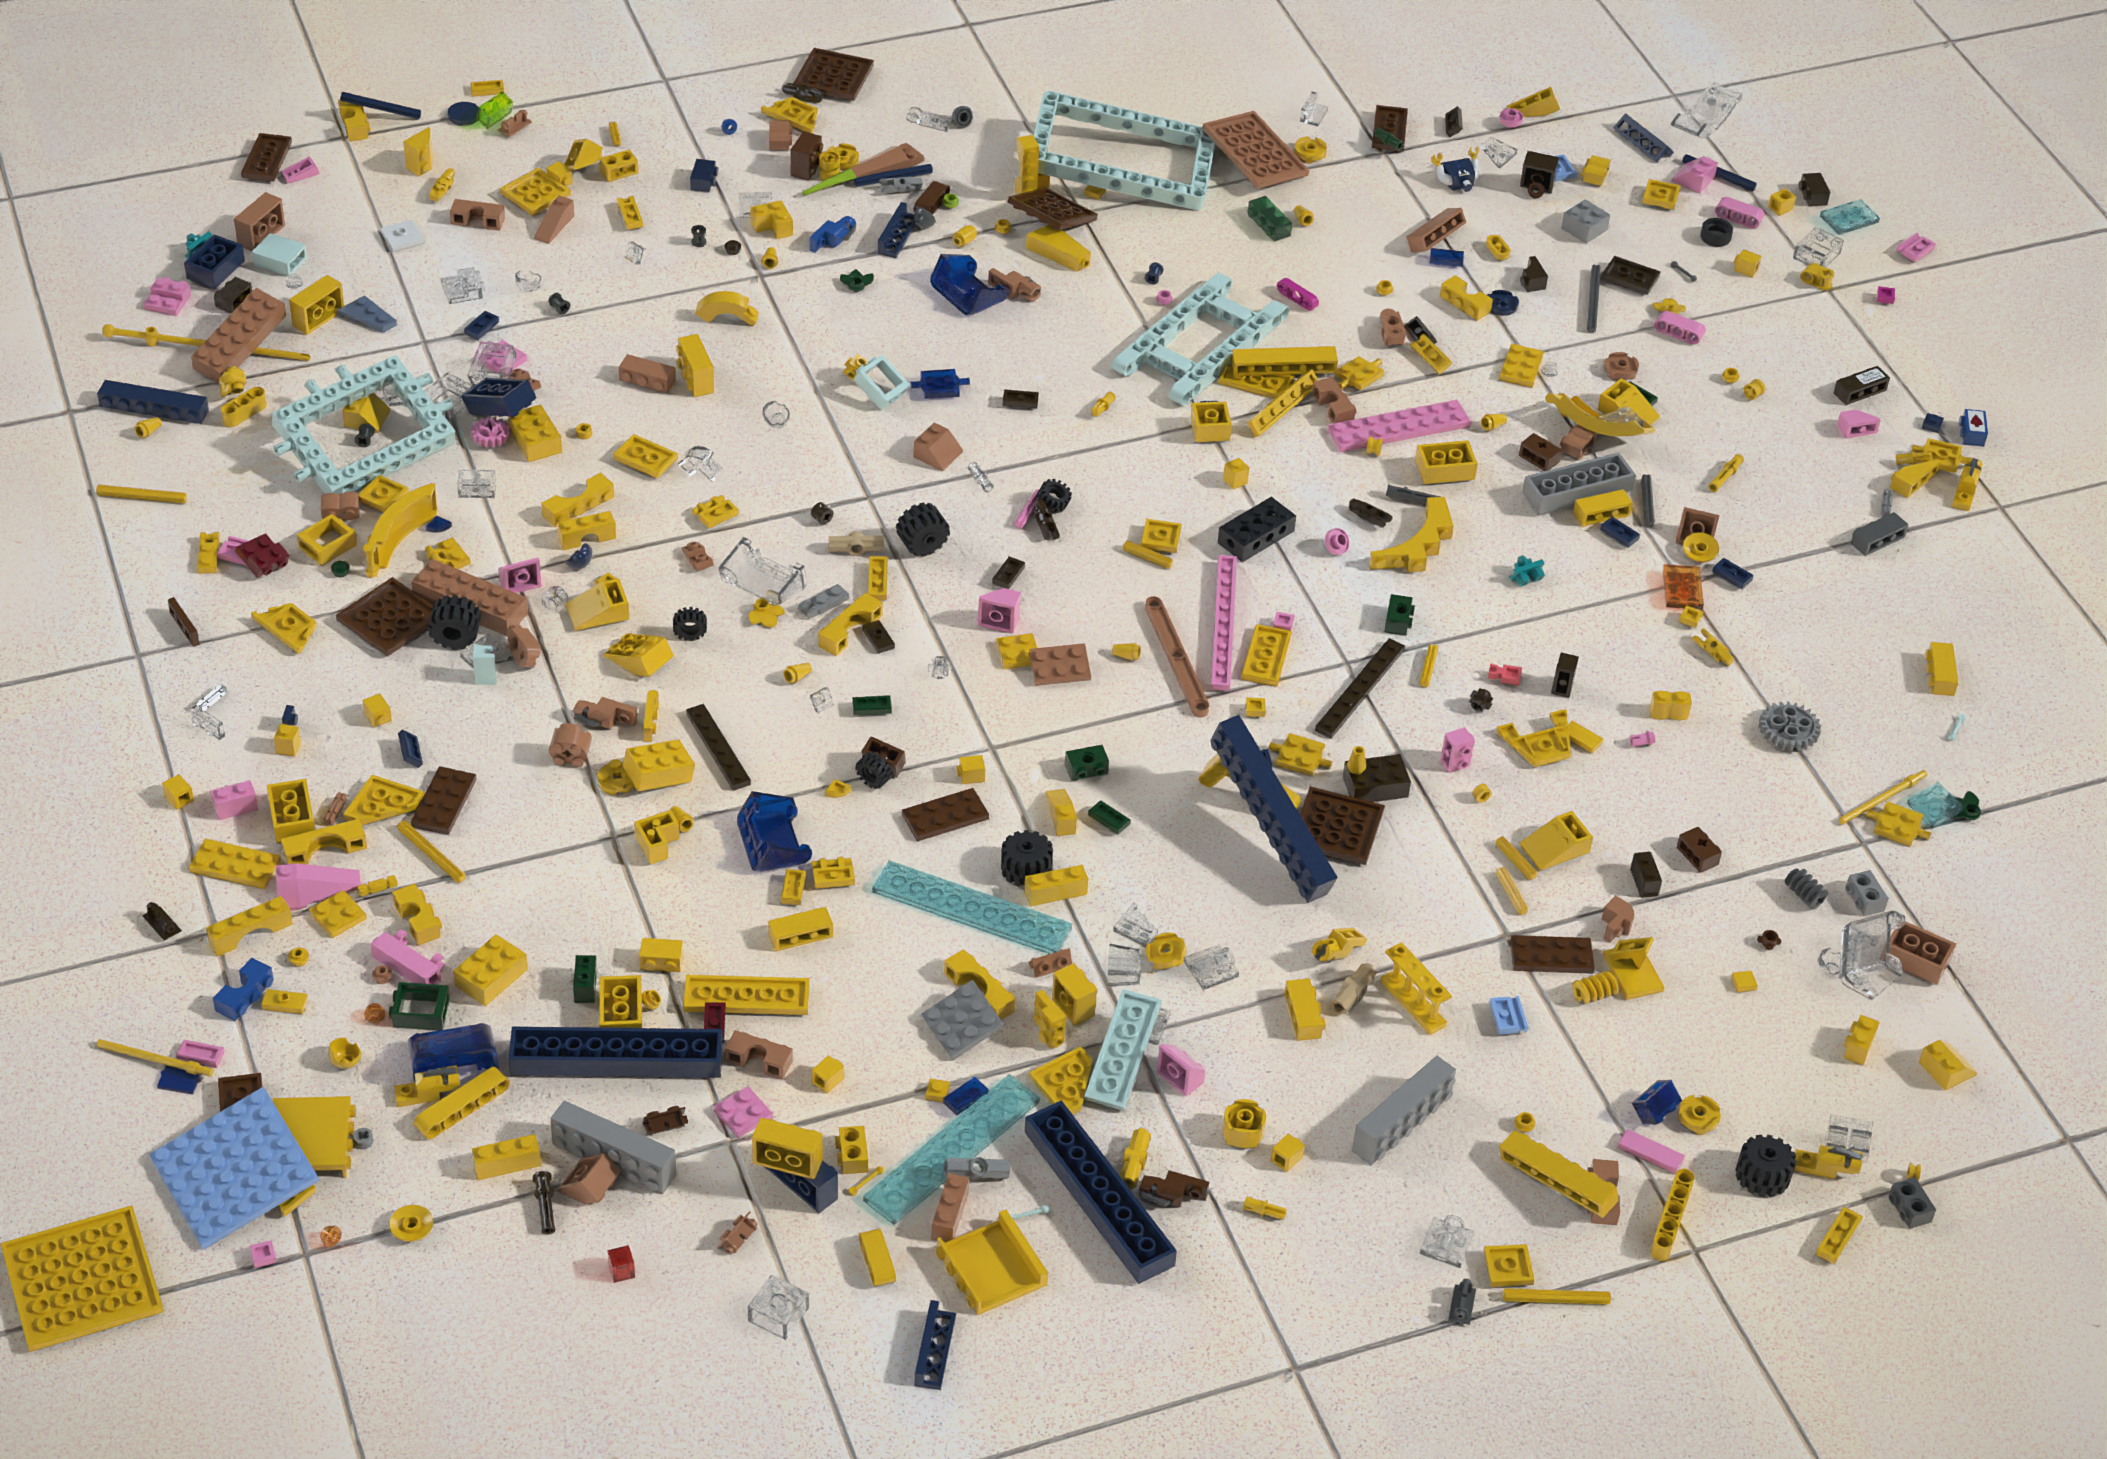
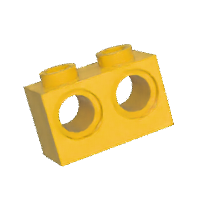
(619, 165)
(853, 1149)

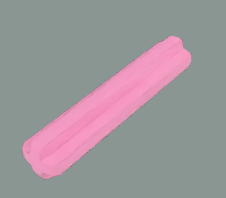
(1027, 511)

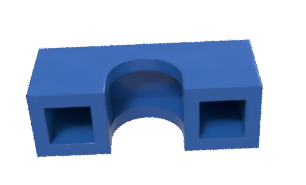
(235, 1001)

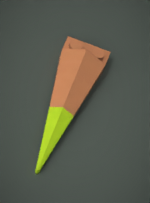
(890, 159)

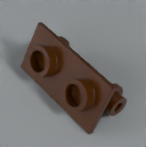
(672, 1116)

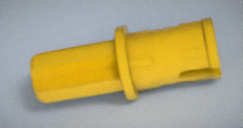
(1103, 404)
(1913, 458)
(1264, 1208)

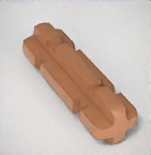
(335, 808)

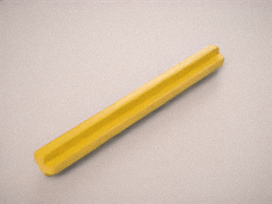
(139, 493)
(431, 851)
(1556, 1296)

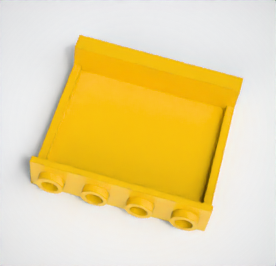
(321, 1129)
(993, 1264)

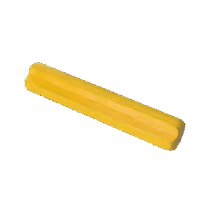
(1148, 554)
(1428, 665)
(1517, 859)
(1512, 891)

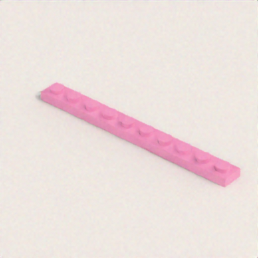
(1223, 623)

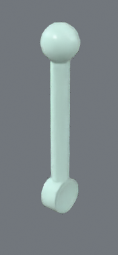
(1960, 718)
(1044, 1209)

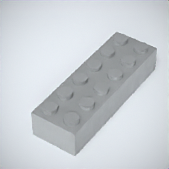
(1563, 485)
(1404, 1110)
(635, 1155)

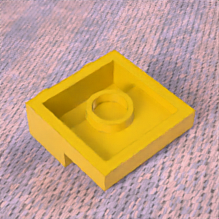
(1050, 1020)

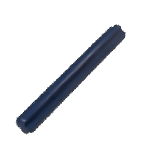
(380, 105)
(905, 172)
(1727, 175)

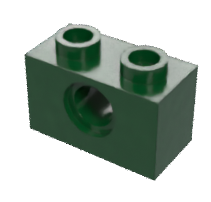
(1399, 614)
(1086, 762)
(585, 979)

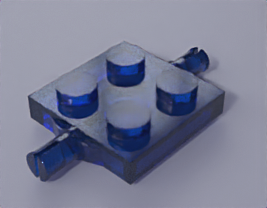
(940, 383)

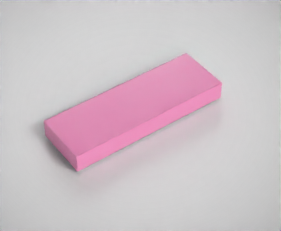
(1651, 1151)

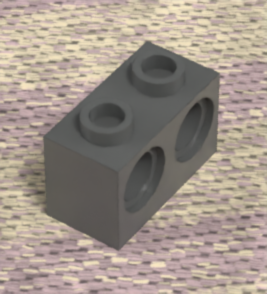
(1912, 1203)

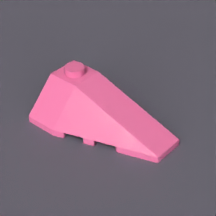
(310, 883)

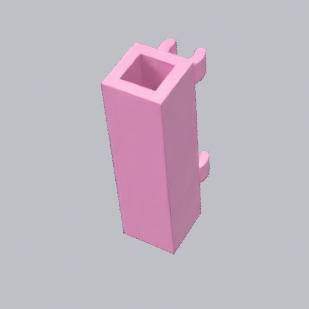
(406, 961)

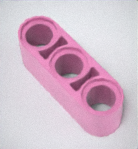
(1739, 212)
(1680, 327)

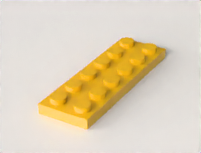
(748, 994)

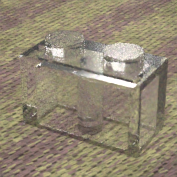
(476, 483)

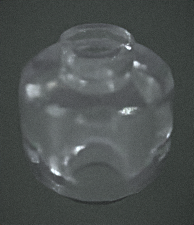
(554, 599)

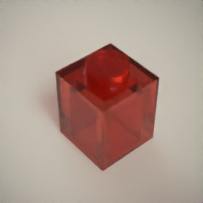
(621, 1263)

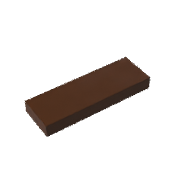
(183, 622)

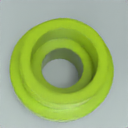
(950, 200)

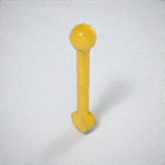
(853, 1190)

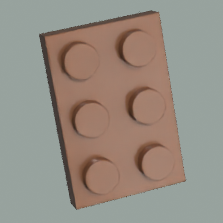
(1060, 664)

